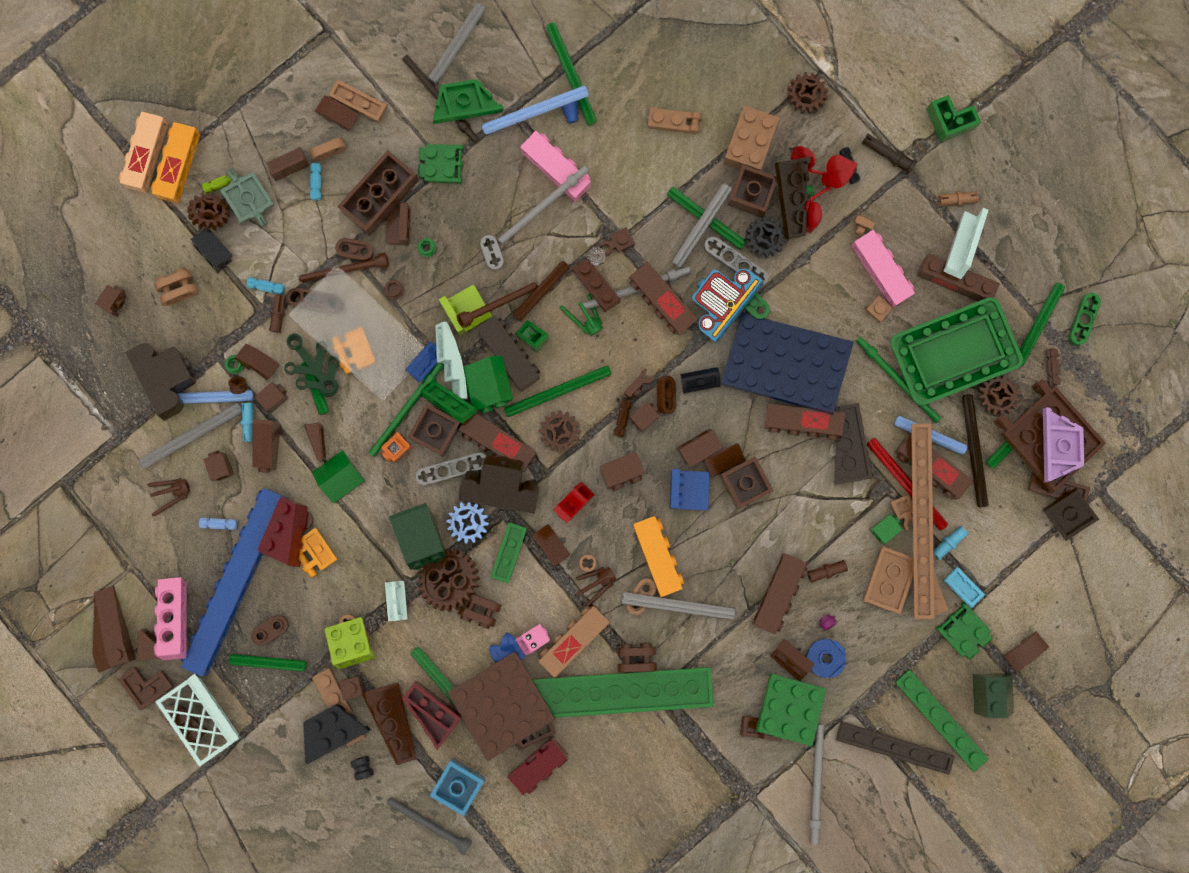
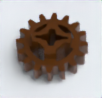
(807, 101)
(208, 211)
(996, 402)
(551, 428)

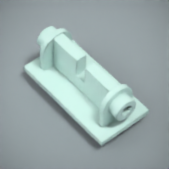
(396, 601)

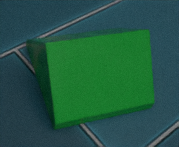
(337, 476)

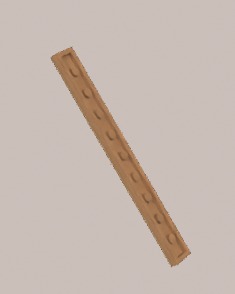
(922, 521)

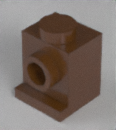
(111, 299)

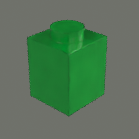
(886, 528)

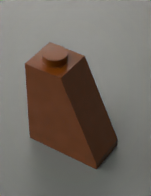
(265, 444)

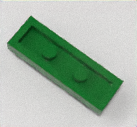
(448, 402)
(508, 553)

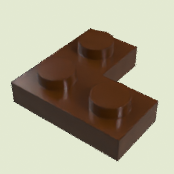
(143, 691)

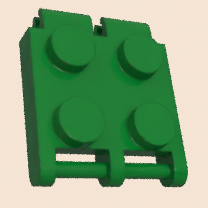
(440, 163)
(965, 632)

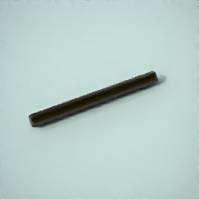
(975, 450)

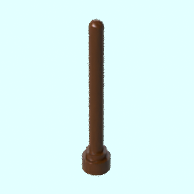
(379, 261)
(466, 318)

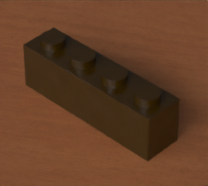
(504, 345)

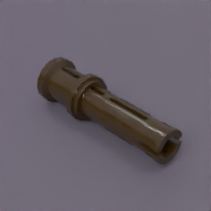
(897, 158)

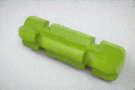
(216, 184)

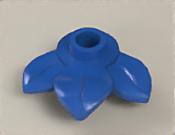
(507, 646)

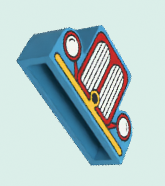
(724, 300)

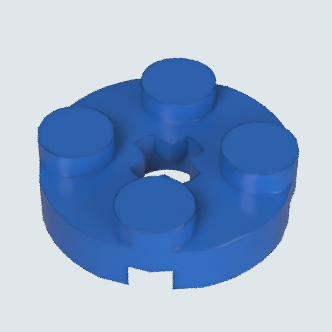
(837, 658)

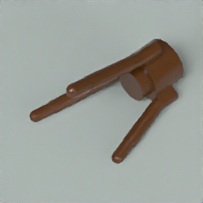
(179, 488)
(605, 578)

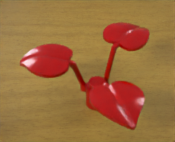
(837, 174)

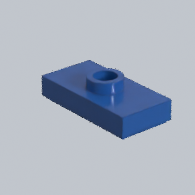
(423, 362)

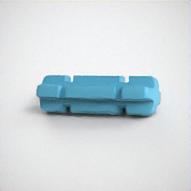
(315, 181)
(266, 286)

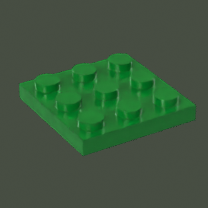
(790, 709)

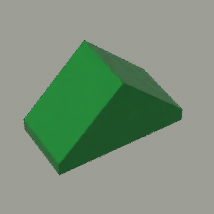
(532, 336)

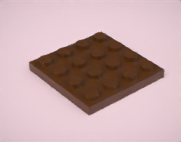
(501, 706)

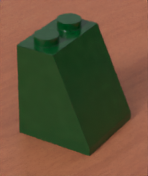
(418, 536)
(993, 695)

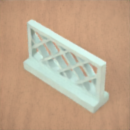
(214, 710)

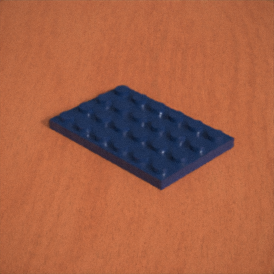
(787, 363)

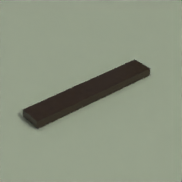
(895, 747)

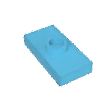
(963, 587)

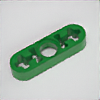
(1084, 334)

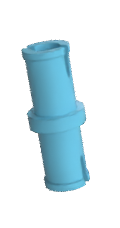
(247, 419)
(950, 542)

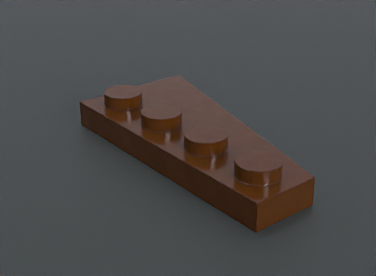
(391, 719)

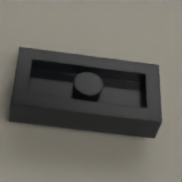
(700, 380)

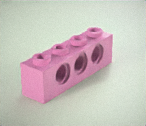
(178, 626)

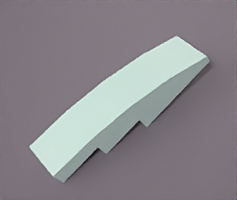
(449, 354)

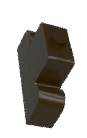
(162, 377)
(500, 485)

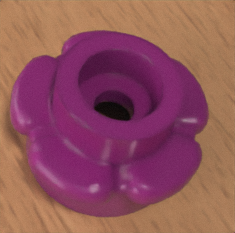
(827, 622)

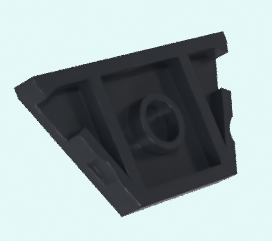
(330, 731)

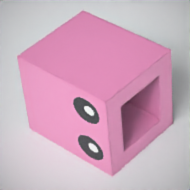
(533, 639)

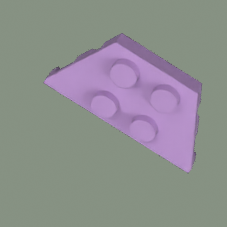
(1061, 445)

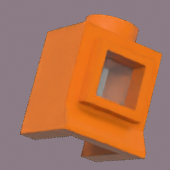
(395, 448)

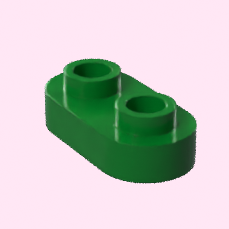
(756, 302)

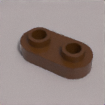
(355, 249)
(666, 395)
(269, 630)

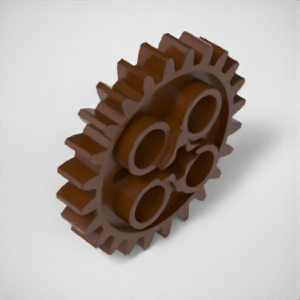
(456, 593)

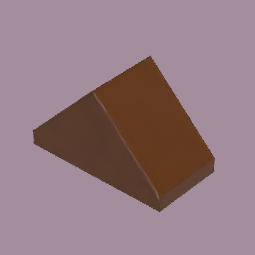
(146, 644)

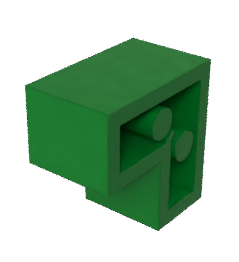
(950, 123)

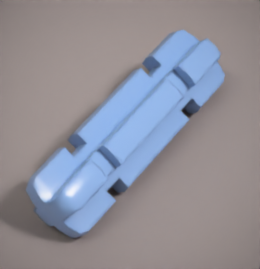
(214, 523)

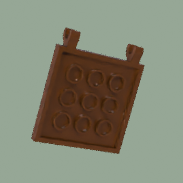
(1026, 432)

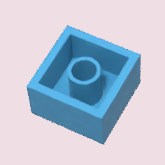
(457, 786)

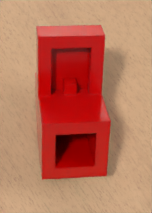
(573, 502)

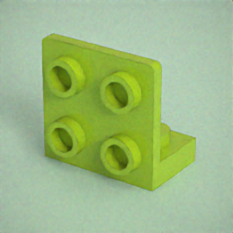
(466, 301)
(348, 643)

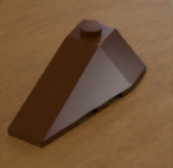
(110, 634)

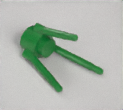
(593, 325)

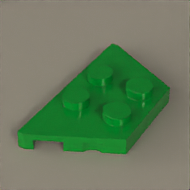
(464, 101)

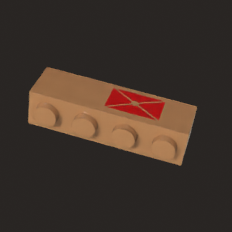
(570, 644)

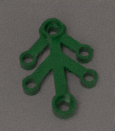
(313, 368)

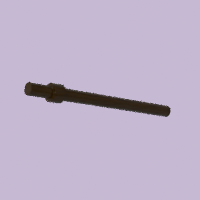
(463, 125)

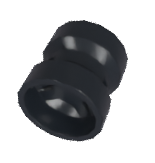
(361, 766)

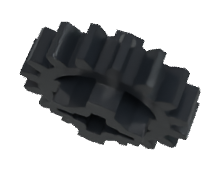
(763, 230)

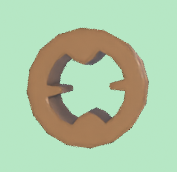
(586, 568)

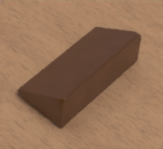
(724, 460)
(551, 545)
(792, 660)

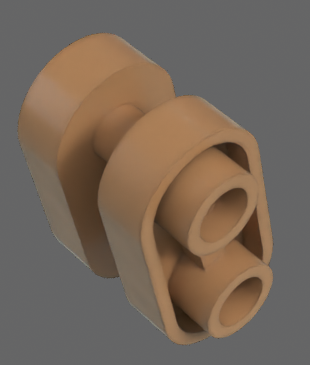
(180, 278)

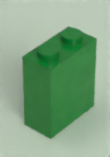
(488, 384)

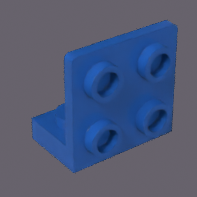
(689, 490)

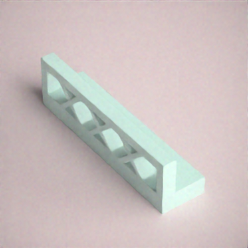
(965, 243)

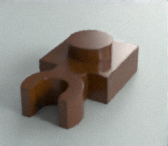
(620, 241)

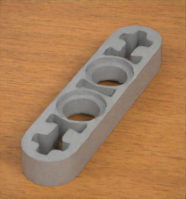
(737, 258)
(452, 471)

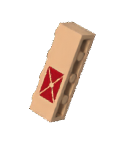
(144, 152)

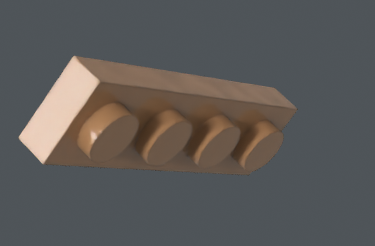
(331, 694)

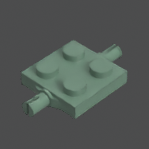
(246, 197)

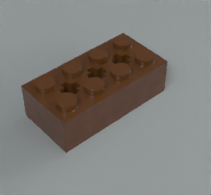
(377, 180)

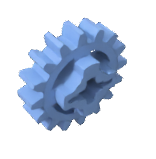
(462, 533)

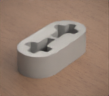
(496, 251)

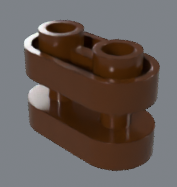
(485, 620)
(644, 650)

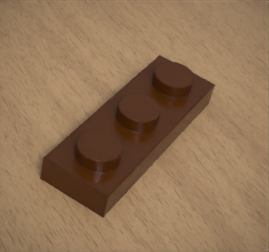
(596, 285)
(1039, 487)

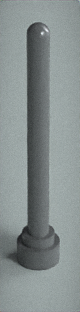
(461, 843)

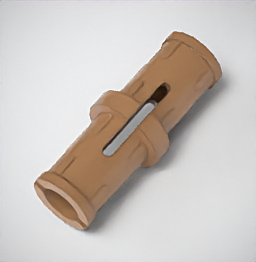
(958, 198)

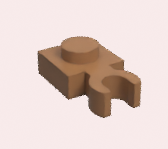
(903, 509)

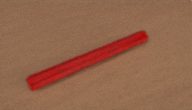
(901, 477)

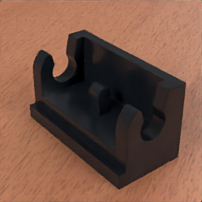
(212, 250)

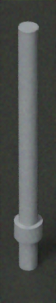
(572, 180)
(671, 276)
(815, 822)

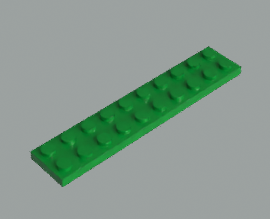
(627, 692)

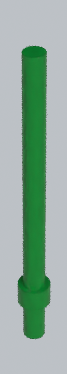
(871, 352)
(428, 379)

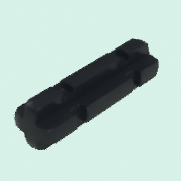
(846, 153)

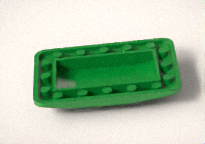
(956, 351)

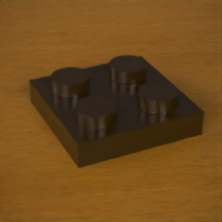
(1070, 514)

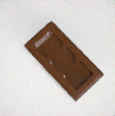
(181, 719)

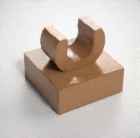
(863, 222)

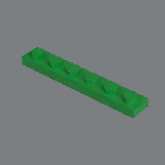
(941, 720)

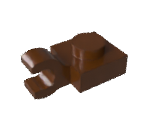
(634, 389)

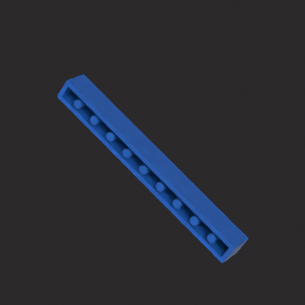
(231, 588)

